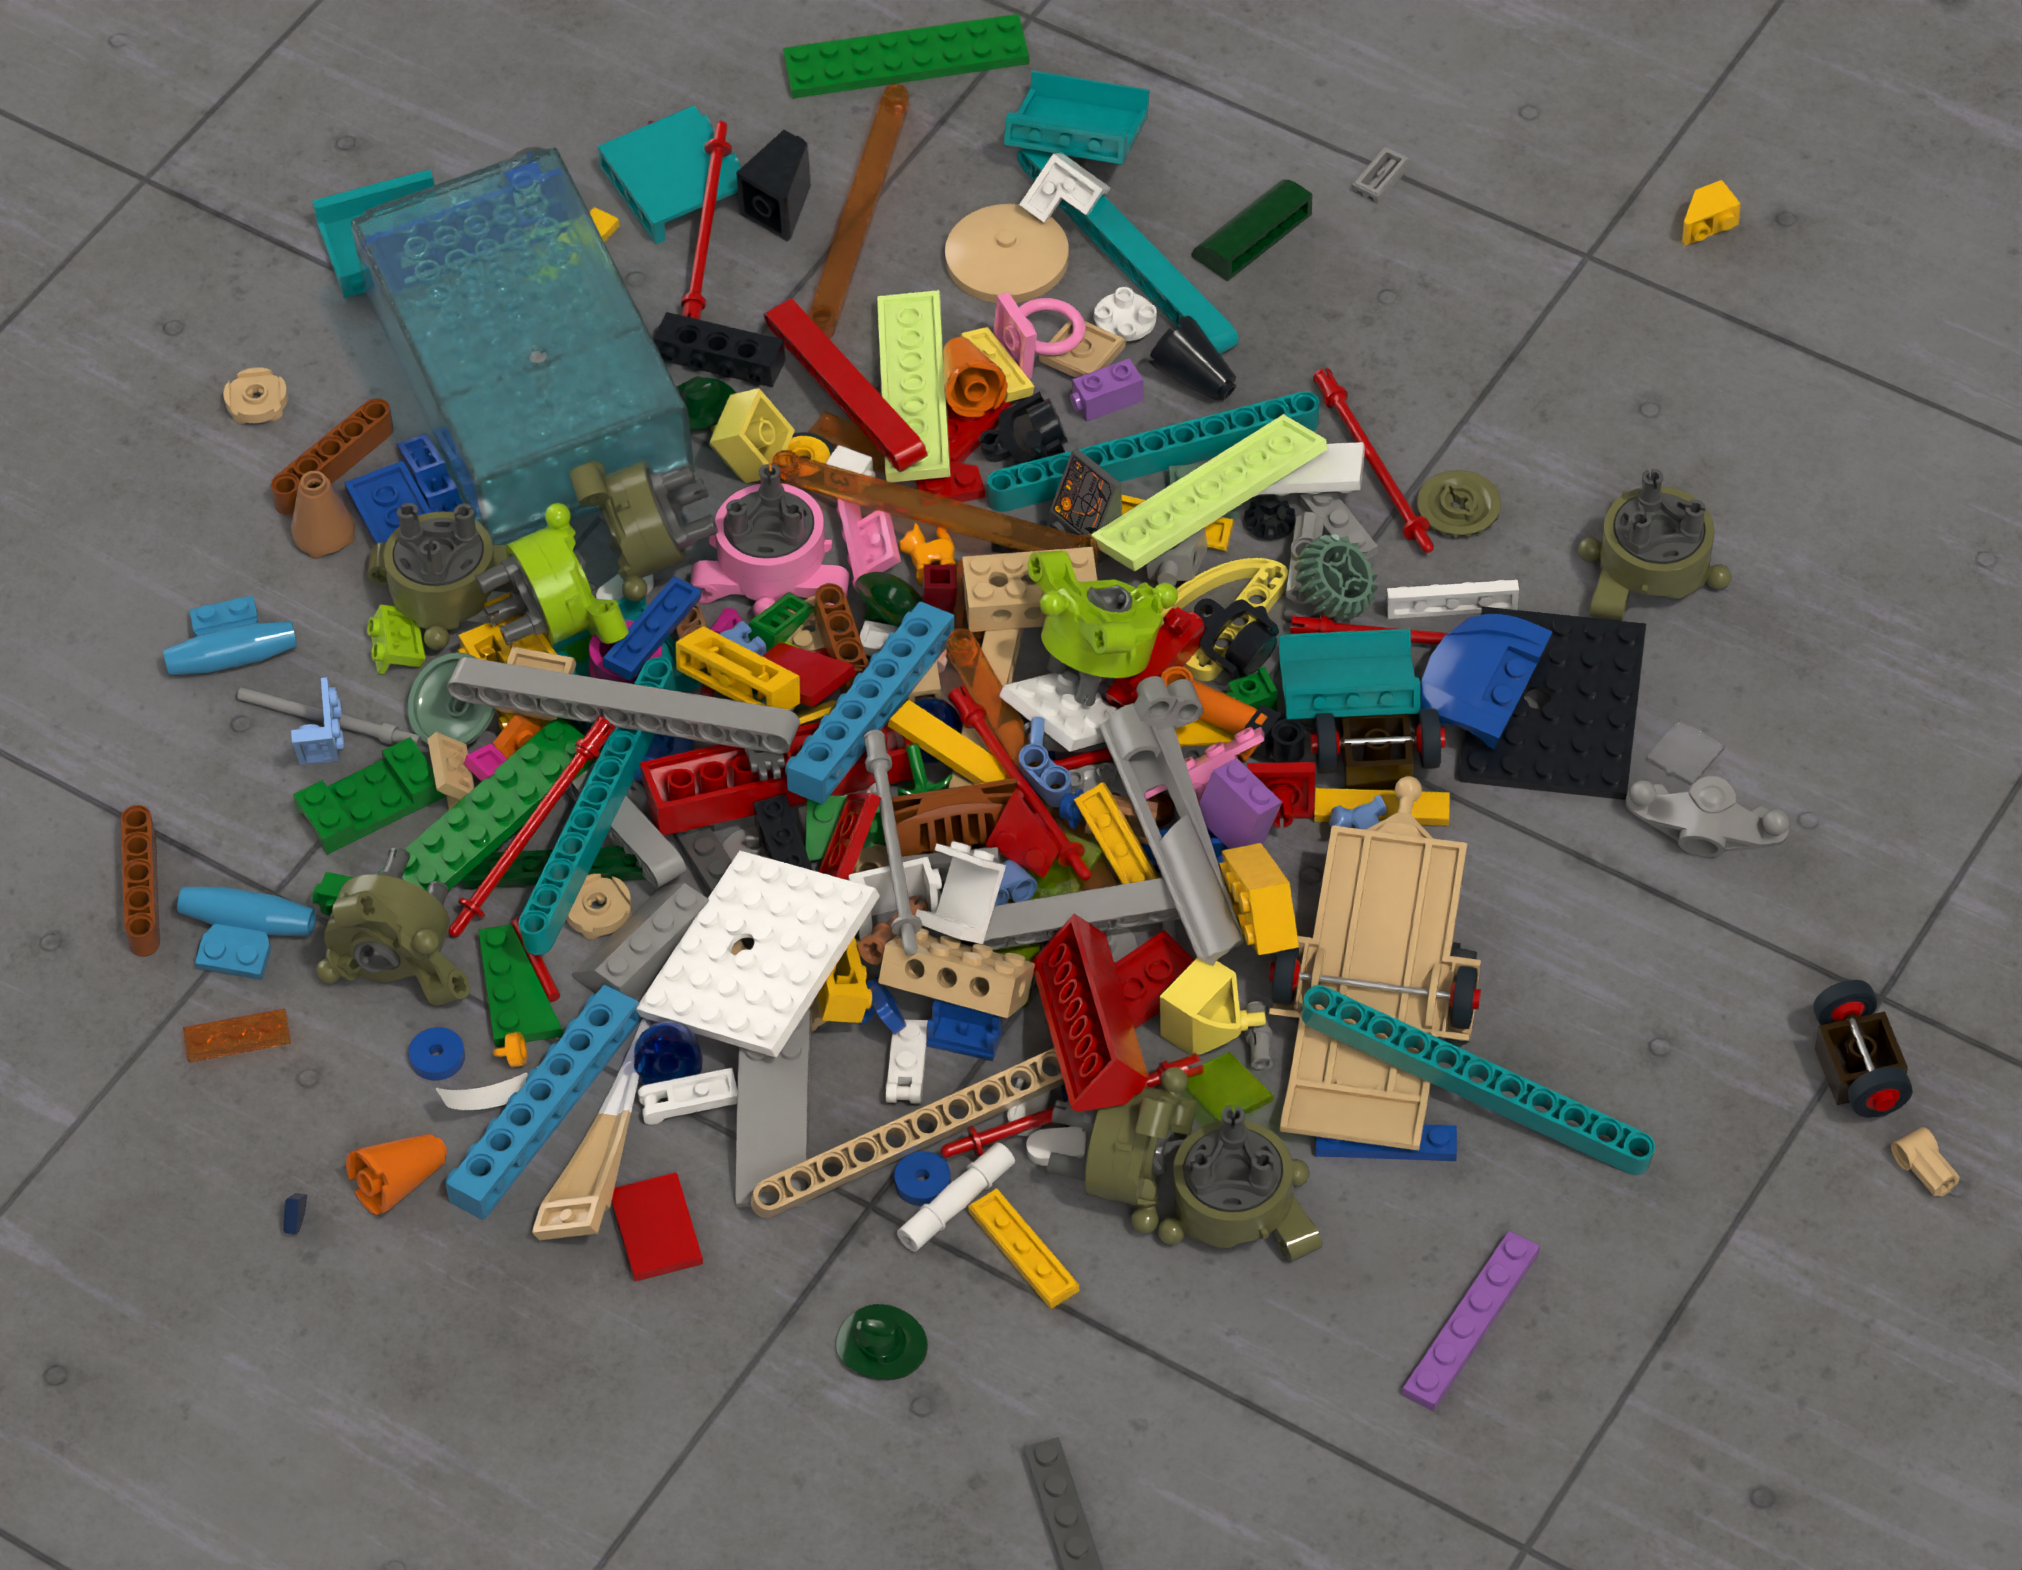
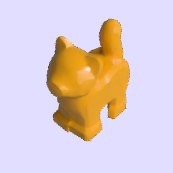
(935, 552)

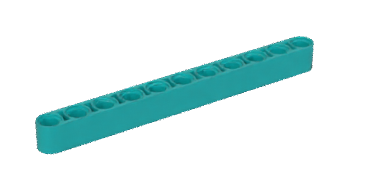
(1141, 261)
(1149, 450)
(589, 823)
(1486, 1094)

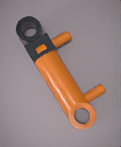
(1281, 735)

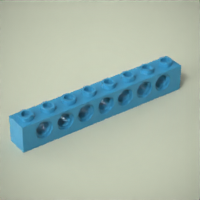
(869, 702)
(541, 1118)

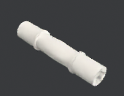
(955, 1197)

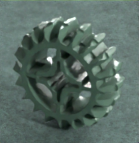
(1344, 572)

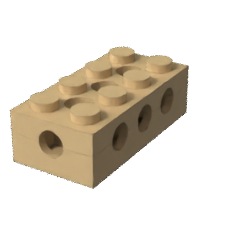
(1004, 595)
(959, 973)

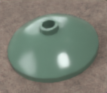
(435, 710)

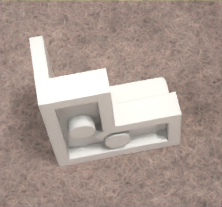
(1063, 180)

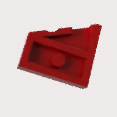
(962, 486)
(1024, 837)

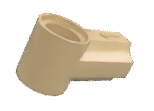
(1921, 1155)

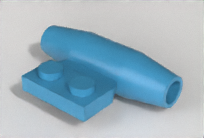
(228, 638)
(241, 927)

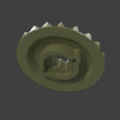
(1464, 487)

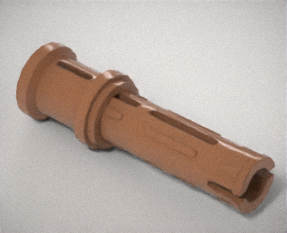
(872, 946)

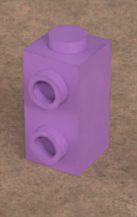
(1107, 390)

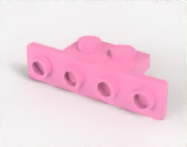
(869, 540)
(1214, 757)

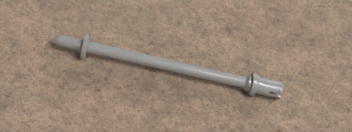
(879, 763)

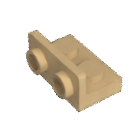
(448, 767)

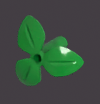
(919, 781)

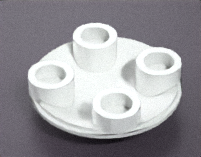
(1126, 314)

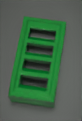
(771, 624)

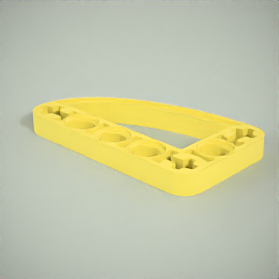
(1256, 568)

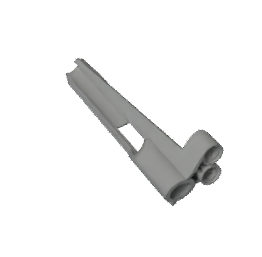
(1150, 755)

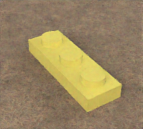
(1018, 383)

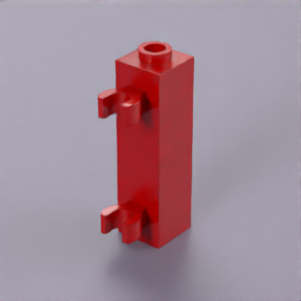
(1174, 646)

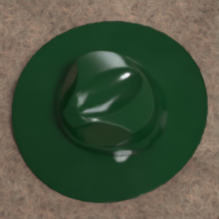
(704, 400)
(886, 597)
(882, 1342)

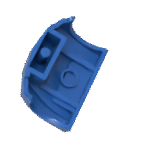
(1482, 673)

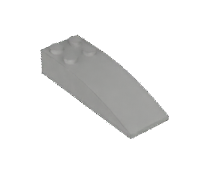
(773, 1114)

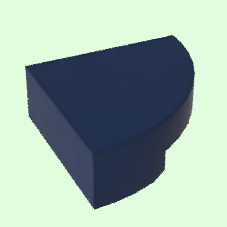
(294, 1213)

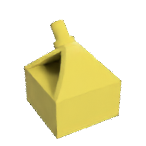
(750, 434)
(1203, 1009)

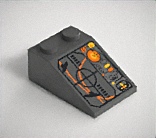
(1085, 498)

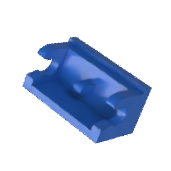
(964, 1030)

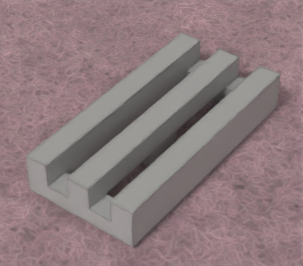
(1402, 163)

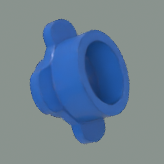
(1070, 810)

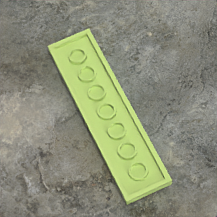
(915, 376)
(1209, 492)

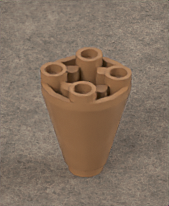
(320, 517)

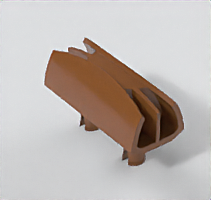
(949, 815)

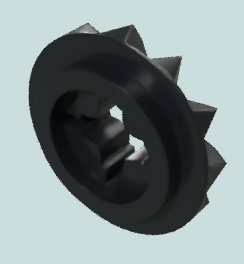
(1271, 528)

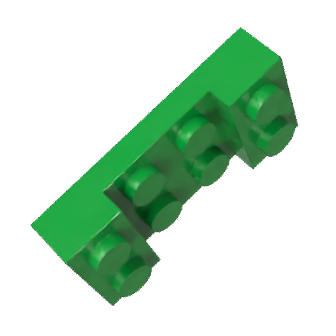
(369, 797)

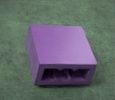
(1238, 806)

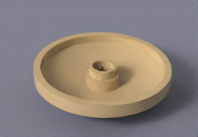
(1006, 252)

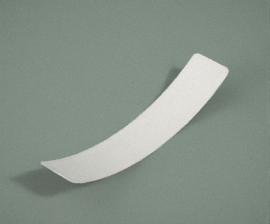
(483, 1097)

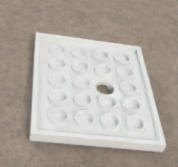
(761, 993)

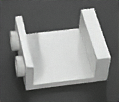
(920, 882)
(966, 895)

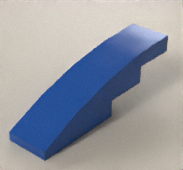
(429, 473)

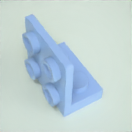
(317, 743)

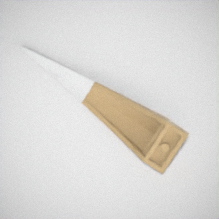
(588, 1181)

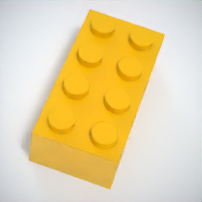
(1260, 898)

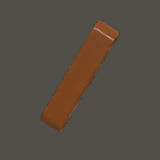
(335, 451)
(839, 618)
(140, 880)

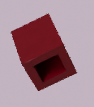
(939, 586)

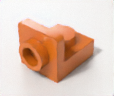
(516, 734)

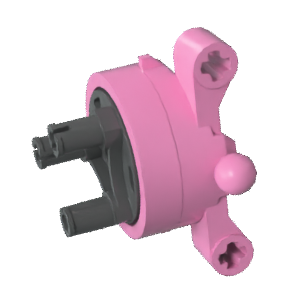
(768, 546)

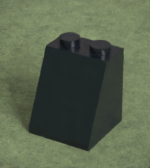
(776, 184)

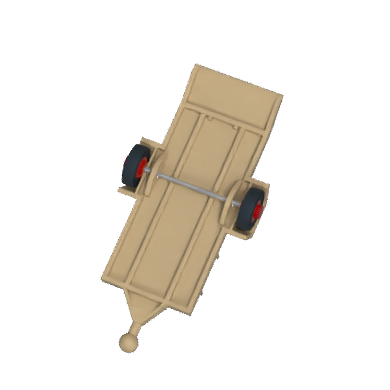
(1387, 944)

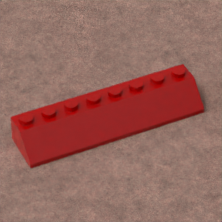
(718, 786)
(1089, 1018)

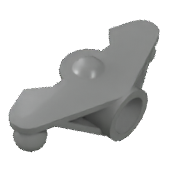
(1707, 817)

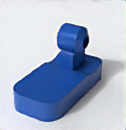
(885, 1006)

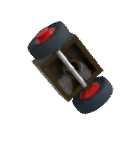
(1377, 747)
(1860, 1050)

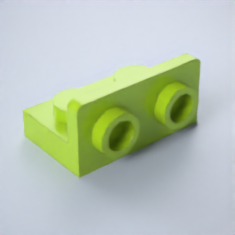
(394, 639)

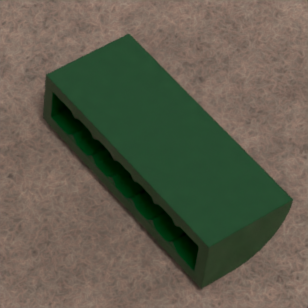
(1255, 229)

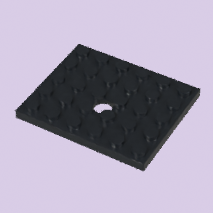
(1586, 729)

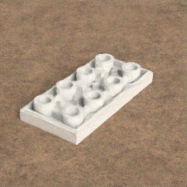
(1331, 471)

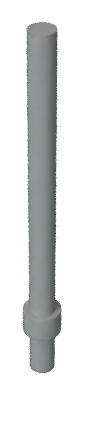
(386, 733)

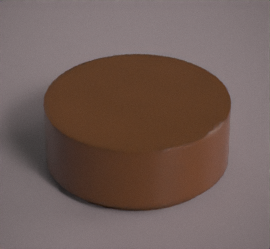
(1165, 809)

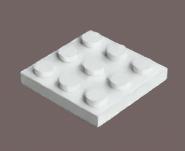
(1053, 699)

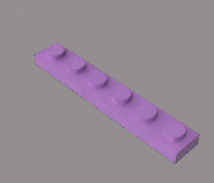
(1471, 1321)

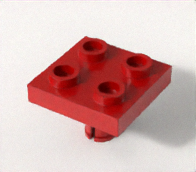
(1292, 785)

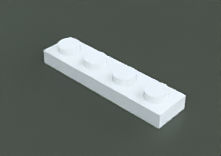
(1451, 599)

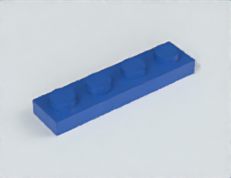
(652, 628)
(1437, 1144)

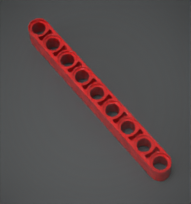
(846, 385)

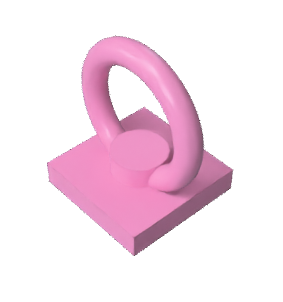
(1019, 335)

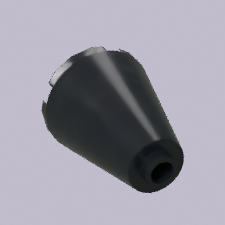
(1193, 360)

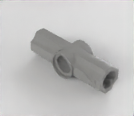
(1307, 528)

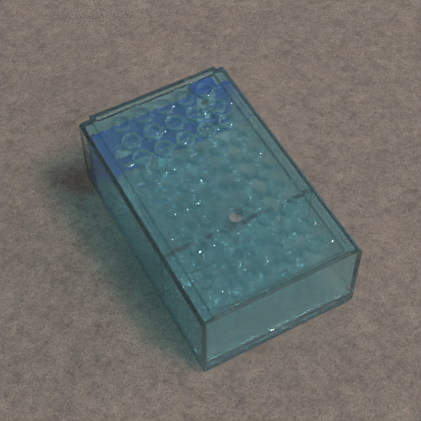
(518, 339)

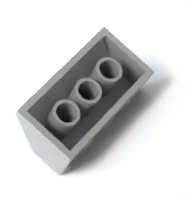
(643, 943)

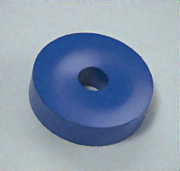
(440, 1066)
(921, 1165)

